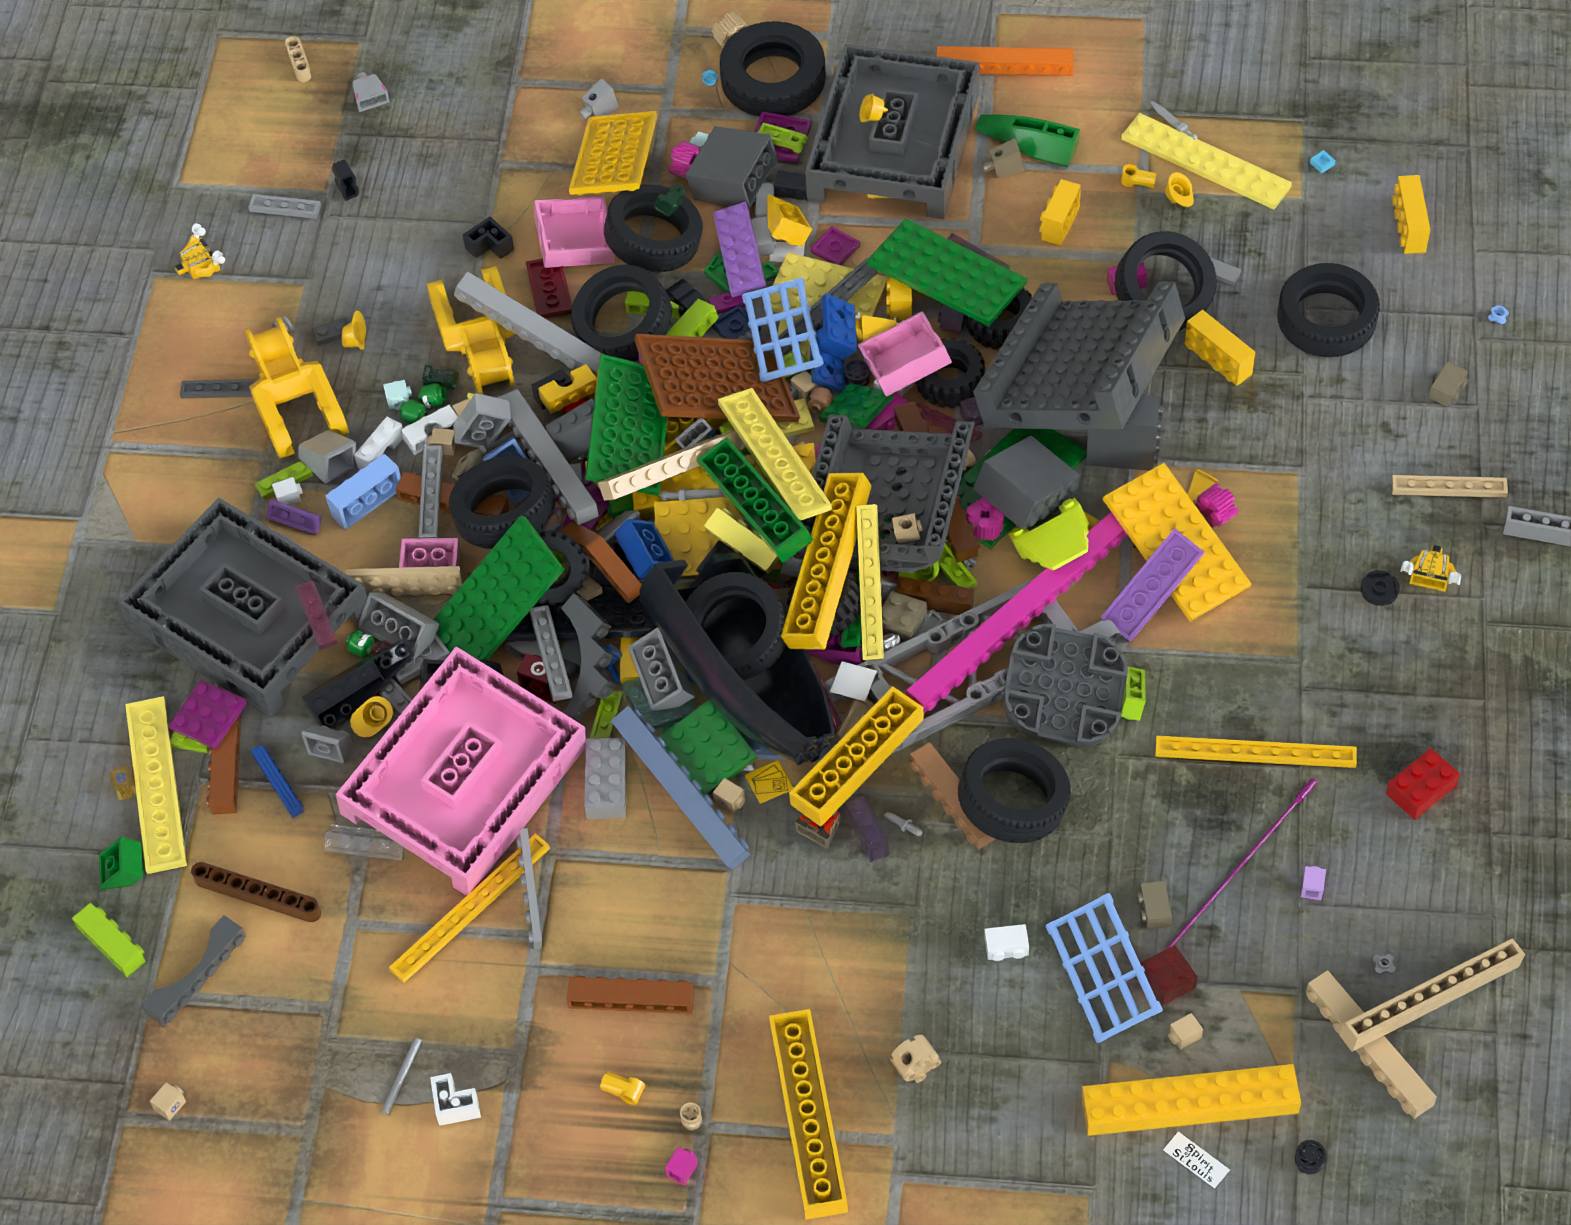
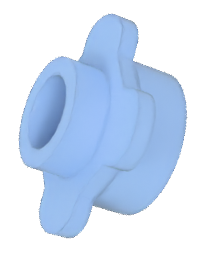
(1498, 314)

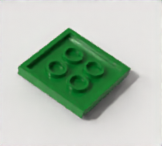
(858, 403)

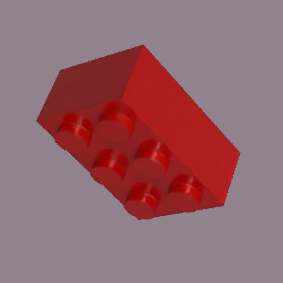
(1422, 783)

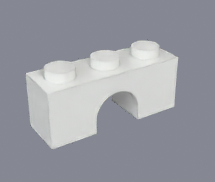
(416, 434)
(385, 435)

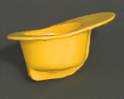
(872, 108)
(1179, 190)
(354, 333)
(371, 716)

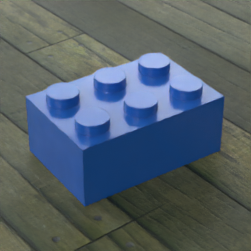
(642, 545)

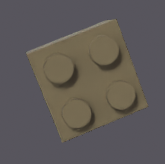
(903, 616)

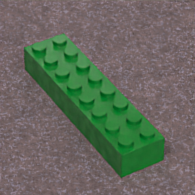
(755, 500)

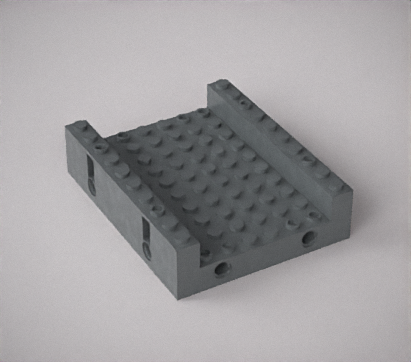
(915, 143)
(1078, 361)
(232, 605)

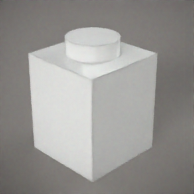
(287, 491)

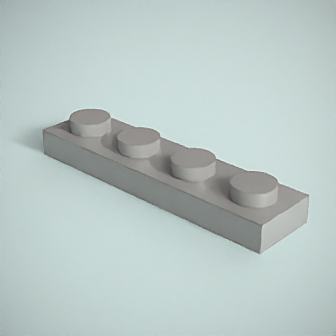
(284, 206)

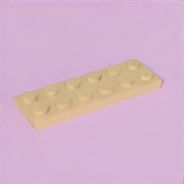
(409, 580)

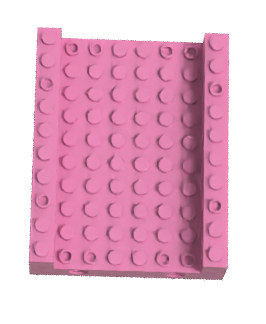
(463, 769)

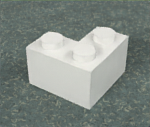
(453, 1105)

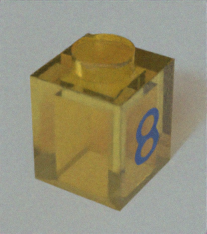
(123, 782)

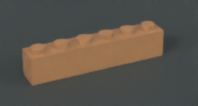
(944, 786)

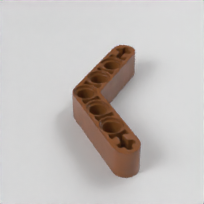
(605, 559)

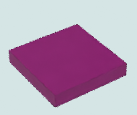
(835, 246)

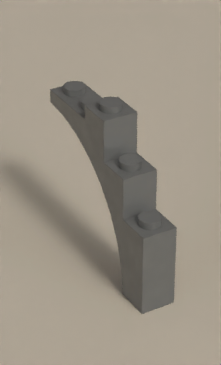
(594, 656)

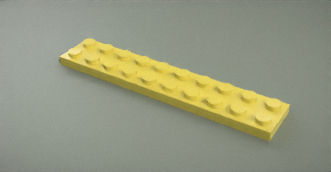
(1206, 161)
(774, 454)
(155, 785)

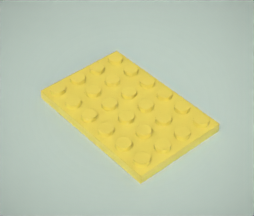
(821, 278)

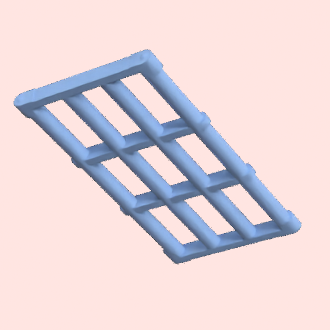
(793, 339)
(1120, 980)

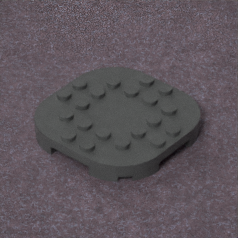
(1065, 686)

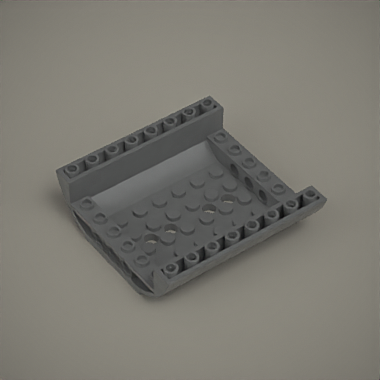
(928, 487)

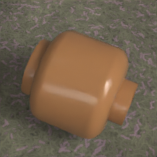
(819, 400)

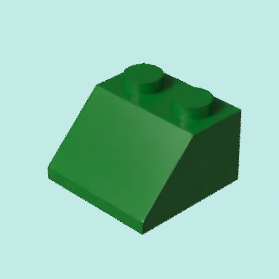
(120, 864)

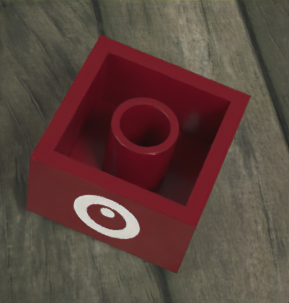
(533, 677)

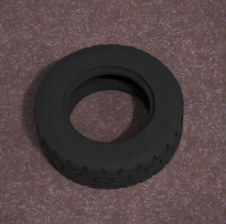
(767, 40)

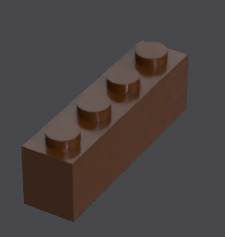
(938, 596)

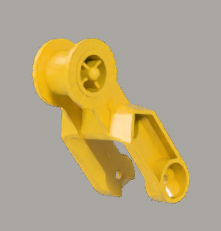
(477, 338)
(284, 379)

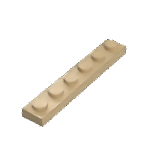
(1449, 486)

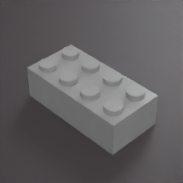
(606, 778)

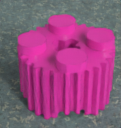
(683, 158)
(1216, 505)
(985, 519)

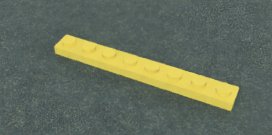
(870, 582)

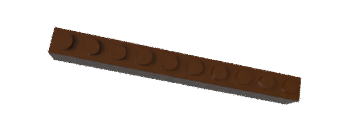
(960, 532)

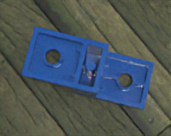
(835, 342)

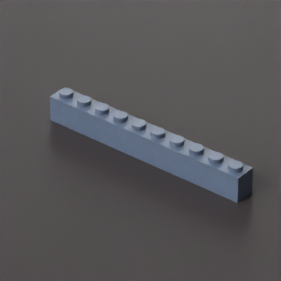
(681, 788)

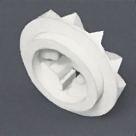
(890, 641)

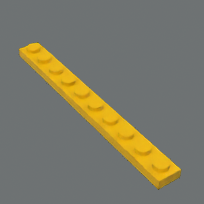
(1256, 751)
(465, 911)

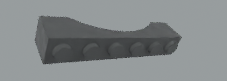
(167, 1001)

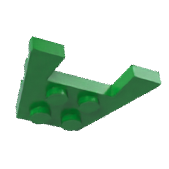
(716, 271)

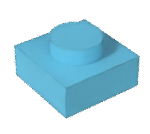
(1322, 161)

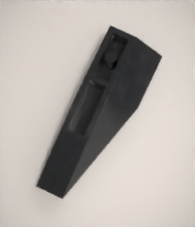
(347, 691)

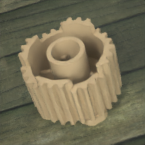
(727, 27)

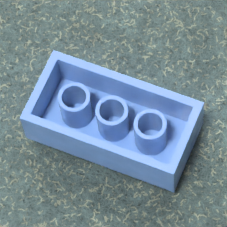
(363, 491)

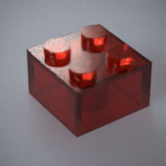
(1169, 975)

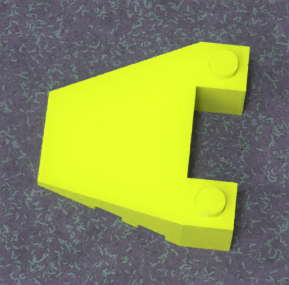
(1056, 540)

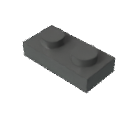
(330, 331)

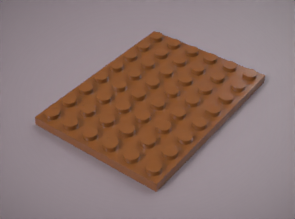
(697, 371)

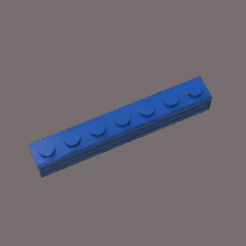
(277, 780)

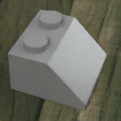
(327, 743)

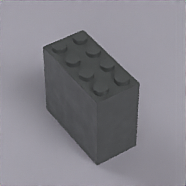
(731, 166)
(1135, 444)
(1026, 482)

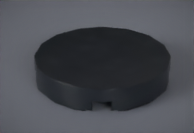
(1379, 588)

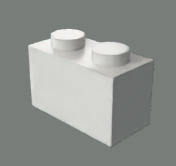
(1006, 942)

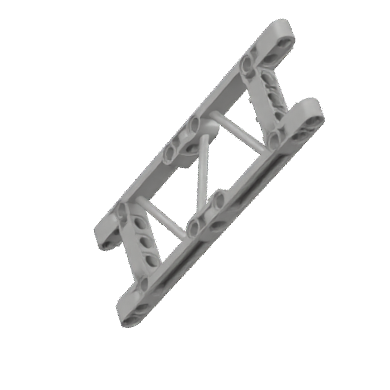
(950, 634)

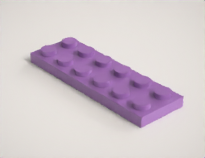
(739, 249)
(1153, 584)

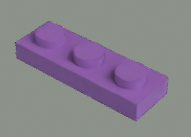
(293, 517)

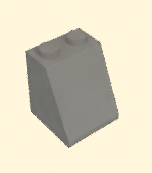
(328, 455)

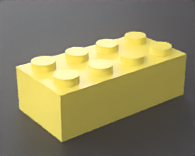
(740, 539)

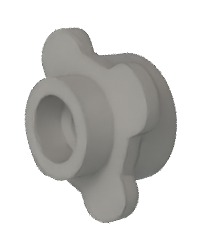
(1384, 969)

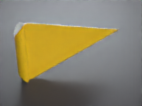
(1200, 482)

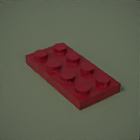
(549, 289)

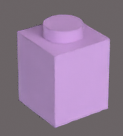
(1313, 882)

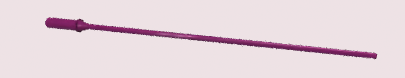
(1298, 798)

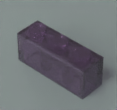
(867, 829)

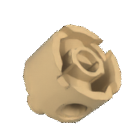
(915, 1059)

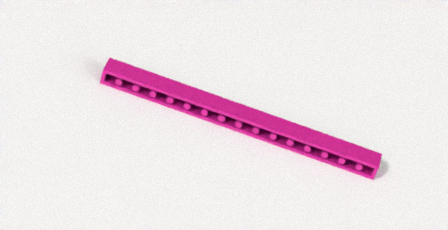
(1012, 617)

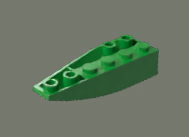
(1034, 136)

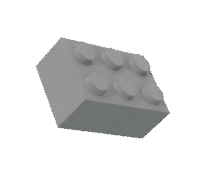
(481, 421)

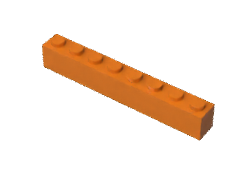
(1014, 60)

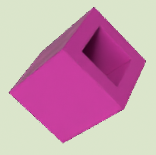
(681, 1165)

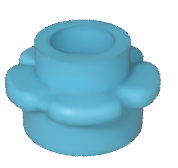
(709, 77)

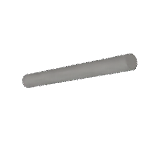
(401, 1076)

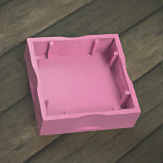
(572, 231)
(904, 353)

